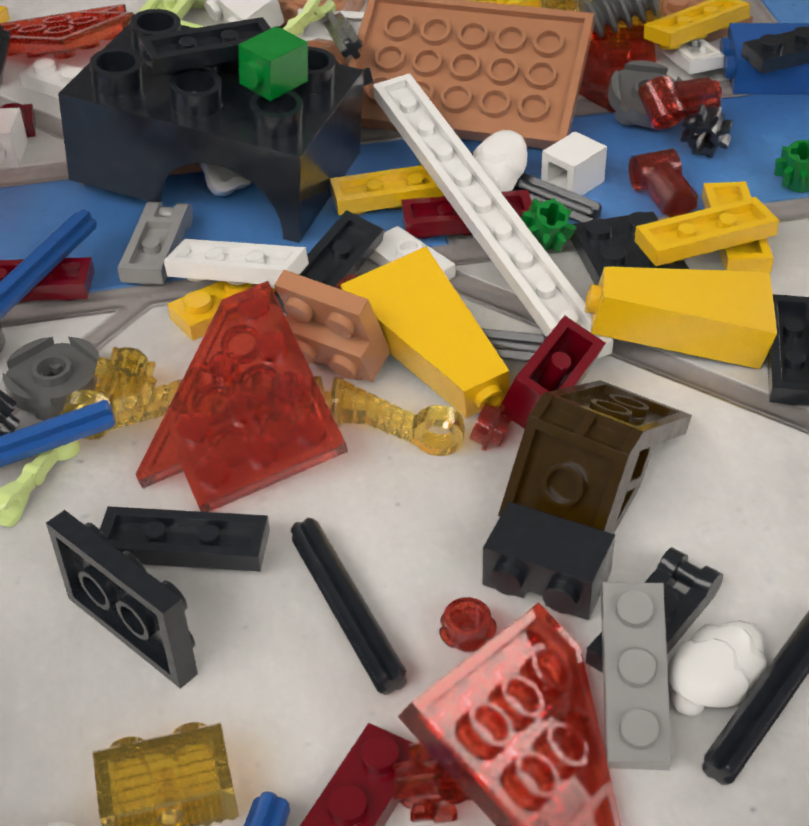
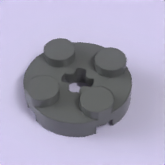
(624, 91)
(42, 394)

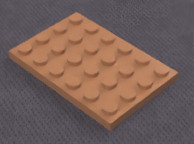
(479, 64)

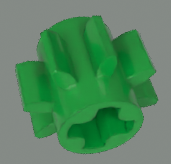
(794, 166)
(549, 223)

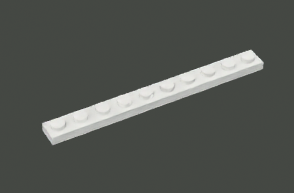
(483, 207)

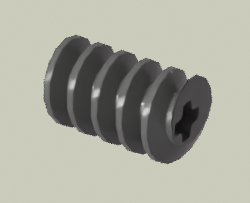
(611, 11)

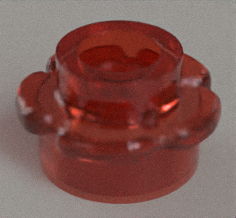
(490, 426)
(470, 614)

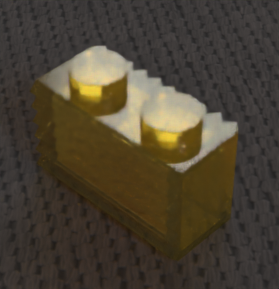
(166, 779)

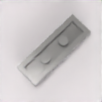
(635, 676)

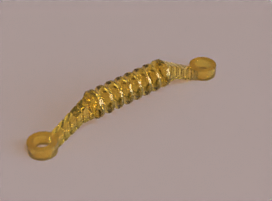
(343, 399)

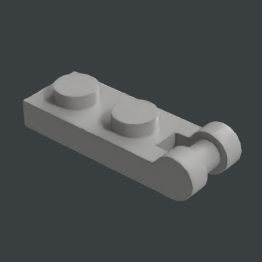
(153, 239)

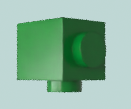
(273, 63)

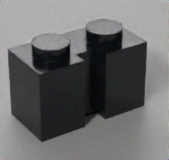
(548, 558)

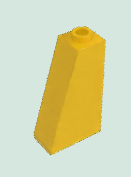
(687, 311)
(434, 331)

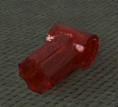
(670, 101)
(662, 178)

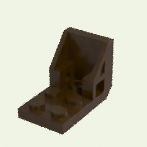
(589, 452)

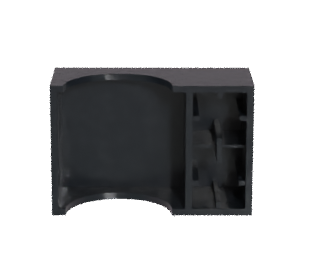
(138, 127)

